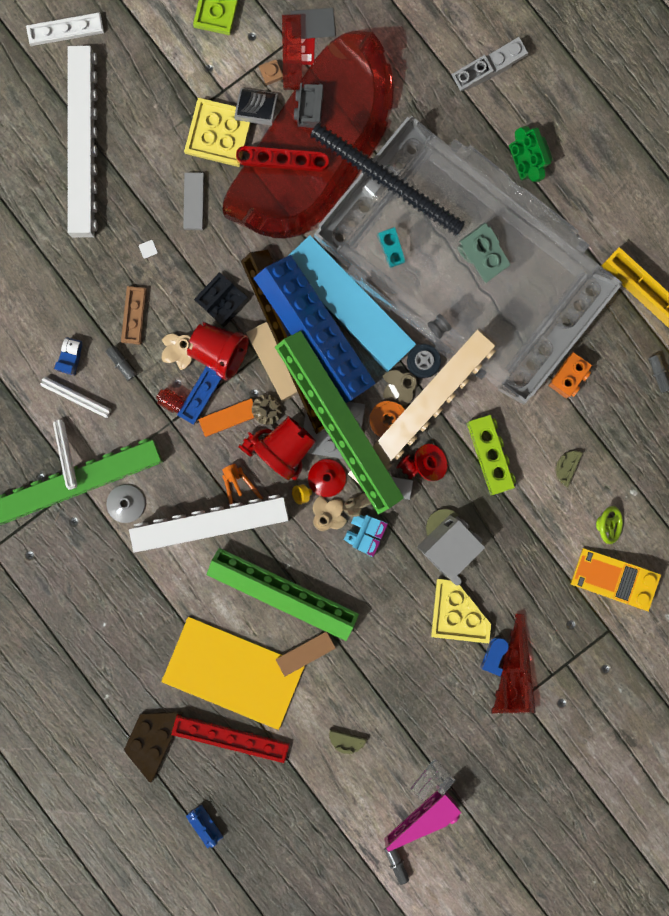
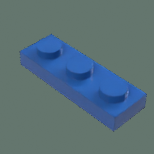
(199, 396)

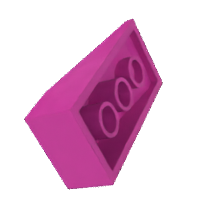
(429, 817)

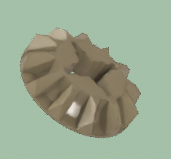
(260, 414)

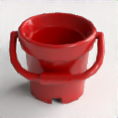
(284, 447)

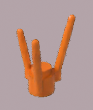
(231, 475)

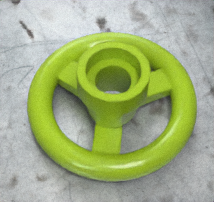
(608, 525)

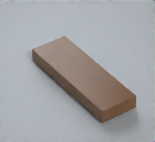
(133, 315)
(305, 654)

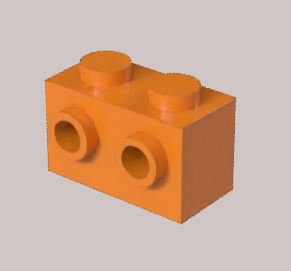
(570, 375)

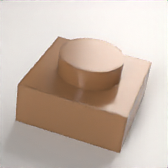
(271, 72)

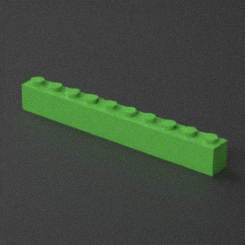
(339, 422)
(88, 478)

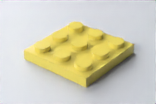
(216, 133)

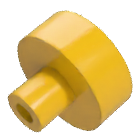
(301, 494)

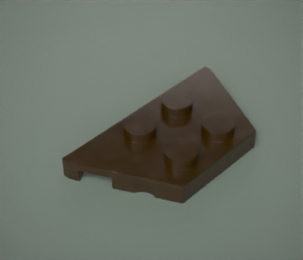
(150, 741)

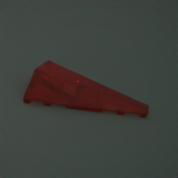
(515, 687)

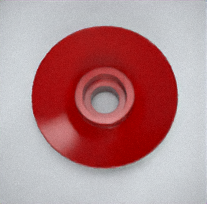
(436, 462)
(324, 488)

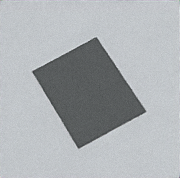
(316, 23)

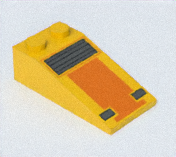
(615, 579)

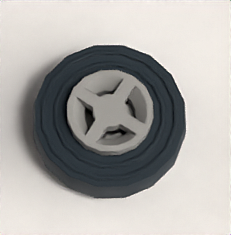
(428, 356)

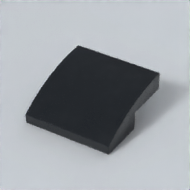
(221, 299)

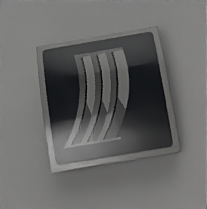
(256, 106)

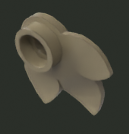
(397, 388)
(353, 507)

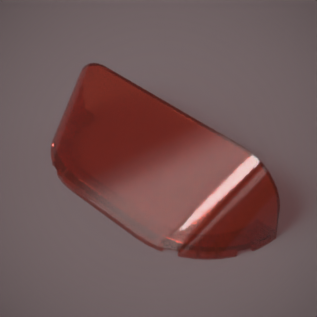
(354, 106)

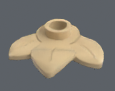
(175, 351)
(330, 512)

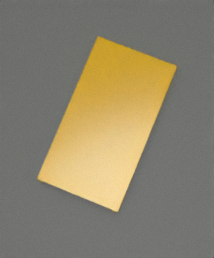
(231, 673)

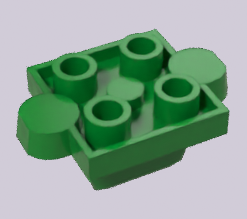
(530, 154)

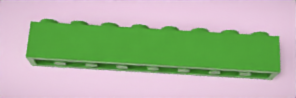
(282, 594)

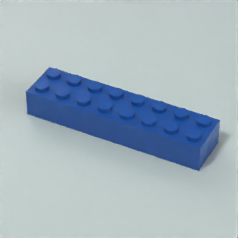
(304, 312)

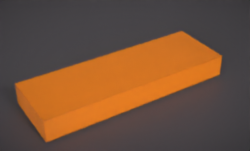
(227, 418)

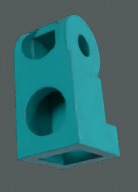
(391, 247)

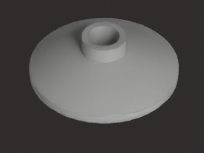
(135, 505)

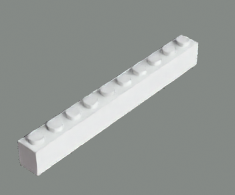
(81, 141)

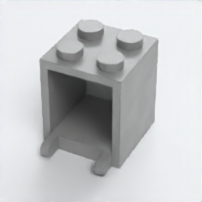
(451, 547)

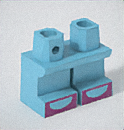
(363, 542)

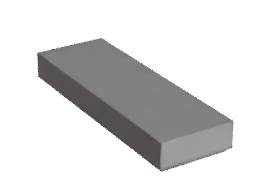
(193, 201)

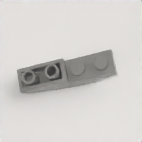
(490, 65)

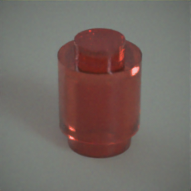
(170, 400)

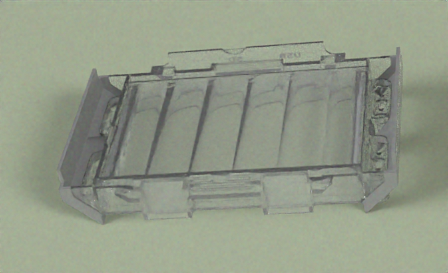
(517, 306)

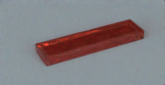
(292, 52)

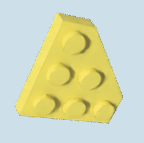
(457, 615)

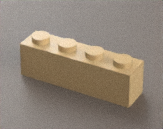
(264, 345)

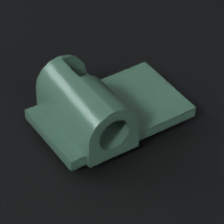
(484, 252)

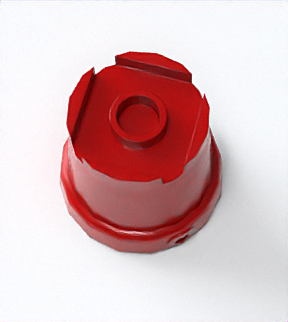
(218, 349)

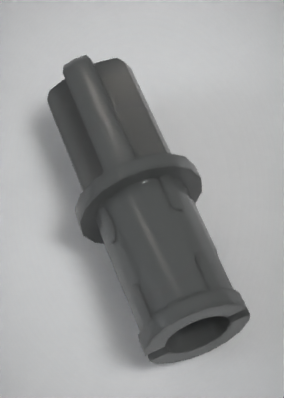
(121, 363)
(659, 373)
(397, 866)

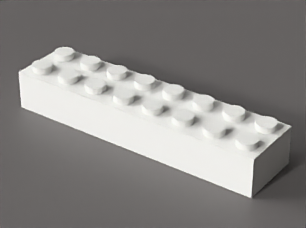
(207, 525)

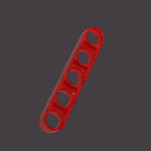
(273, 154)

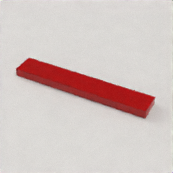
(230, 739)

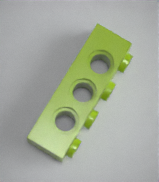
(476, 428)

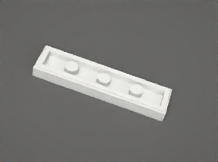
(65, 29)

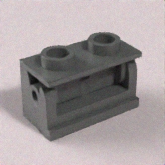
(309, 105)

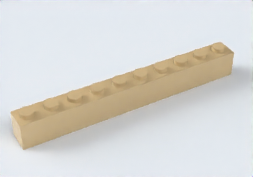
(429, 401)

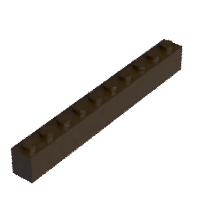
(253, 265)

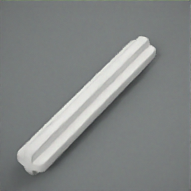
(75, 397)
(65, 454)

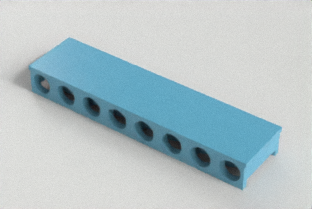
(352, 306)

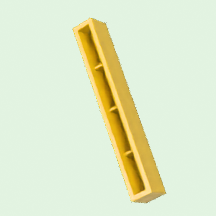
(639, 284)

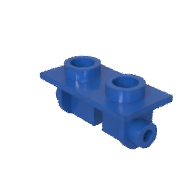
(204, 826)

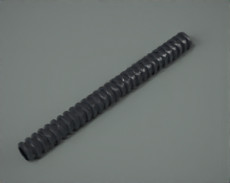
(387, 179)

